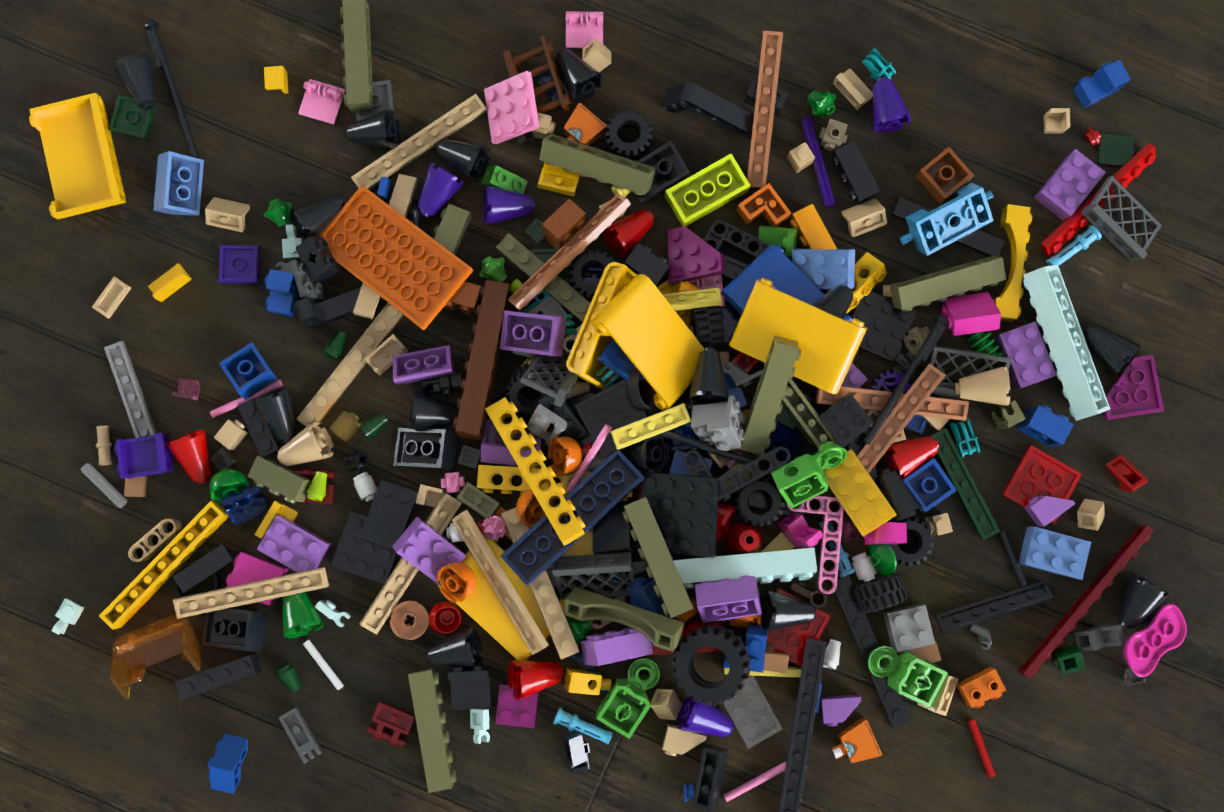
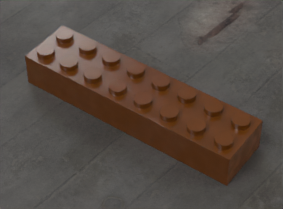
(482, 362)

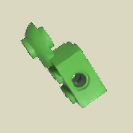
(804, 475)
(907, 674)
(627, 699)

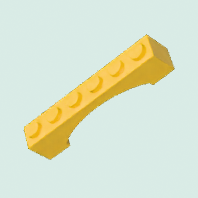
(1015, 222)

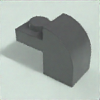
(1099, 636)

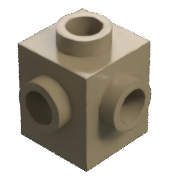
(833, 135)
(916, 339)

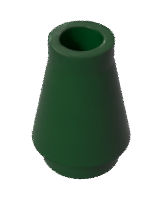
(335, 345)
(373, 425)
(288, 676)

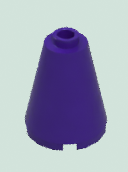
(888, 107)
(437, 190)
(505, 205)
(703, 719)

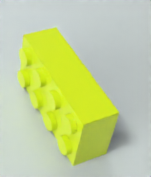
(707, 190)

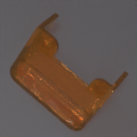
(149, 646)

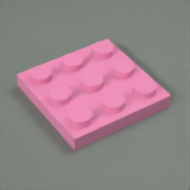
(511, 107)

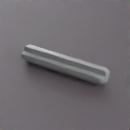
(89, 471)

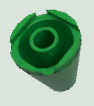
(299, 616)

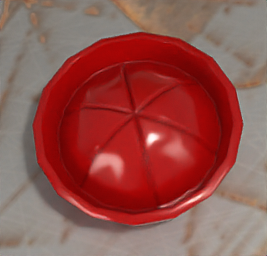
(445, 618)

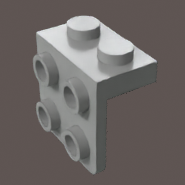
(728, 433)

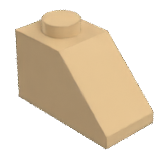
(680, 741)

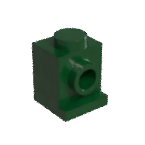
(1068, 659)

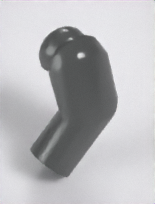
(983, 636)

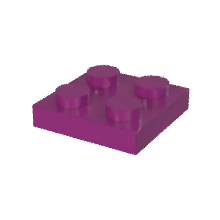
(515, 712)

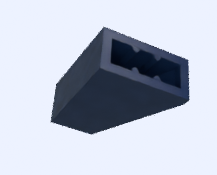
(644, 596)

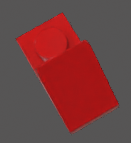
(1126, 474)

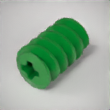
(984, 344)

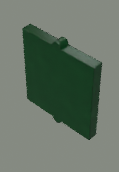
(1115, 149)

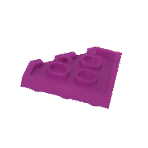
(691, 257)
(1135, 390)

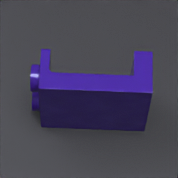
(143, 456)

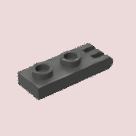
(300, 734)

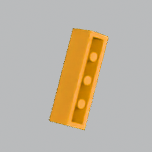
(811, 229)

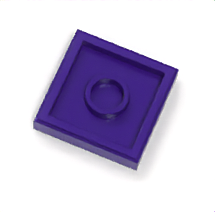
(239, 264)

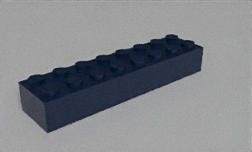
(592, 500)

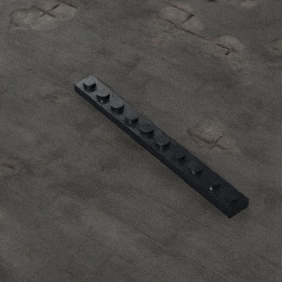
(802, 725)

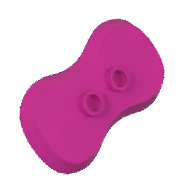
(1162, 634)

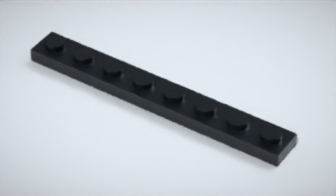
(866, 643)

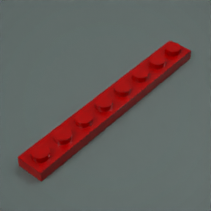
(1077, 220)

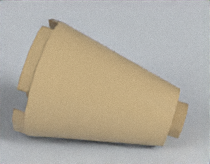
(986, 387)
(306, 446)

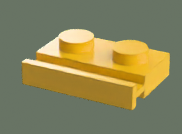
(558, 180)

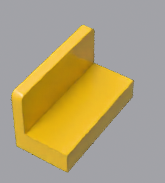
(169, 282)
(276, 509)

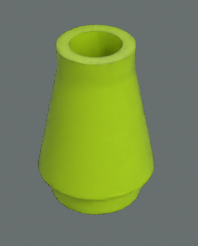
(317, 488)

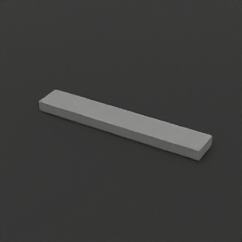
(130, 389)

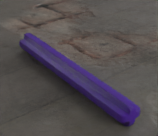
(818, 163)

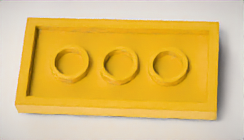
(859, 494)

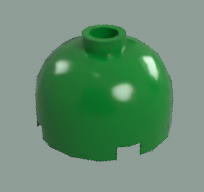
(227, 482)

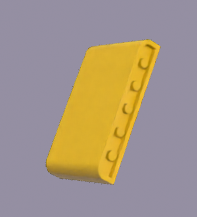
(79, 155)
(651, 338)
(824, 339)
(589, 344)
(489, 612)

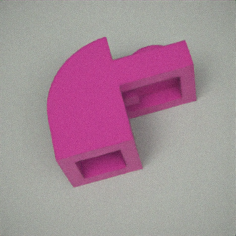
(798, 531)
(887, 534)

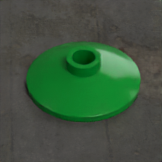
(882, 558)

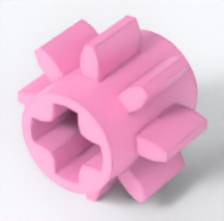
(452, 482)
(494, 527)

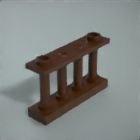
(513, 61)

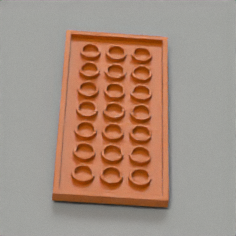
(394, 257)

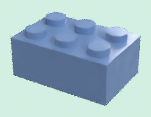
(826, 266)
(1054, 553)

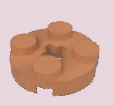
(399, 617)

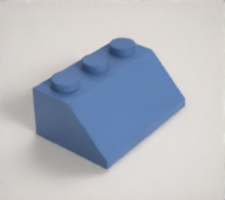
(178, 184)

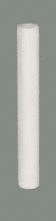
(323, 664)

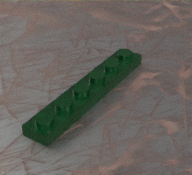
(965, 485)

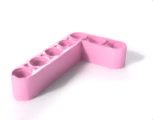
(827, 535)

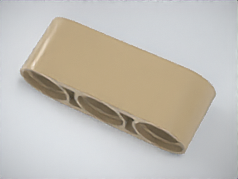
(146, 543)

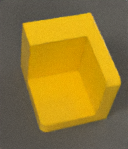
(276, 78)

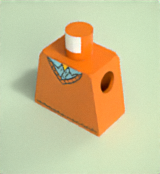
(584, 126)
(857, 742)

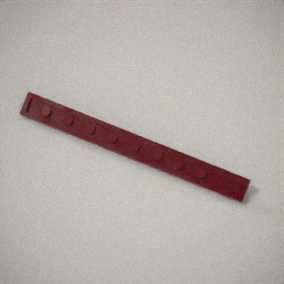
(1081, 606)

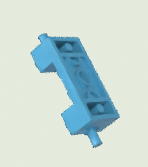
(933, 229)

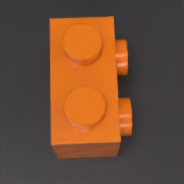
(981, 688)

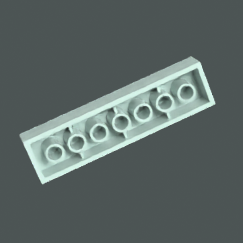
(1066, 342)
(764, 566)

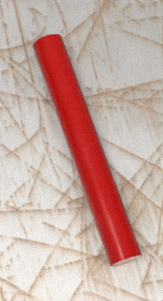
(981, 748)

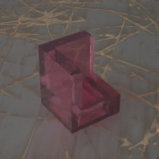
(188, 389)
(849, 530)

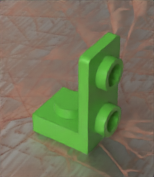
(503, 179)
(779, 236)

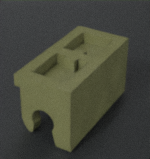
(1010, 416)
(478, 501)

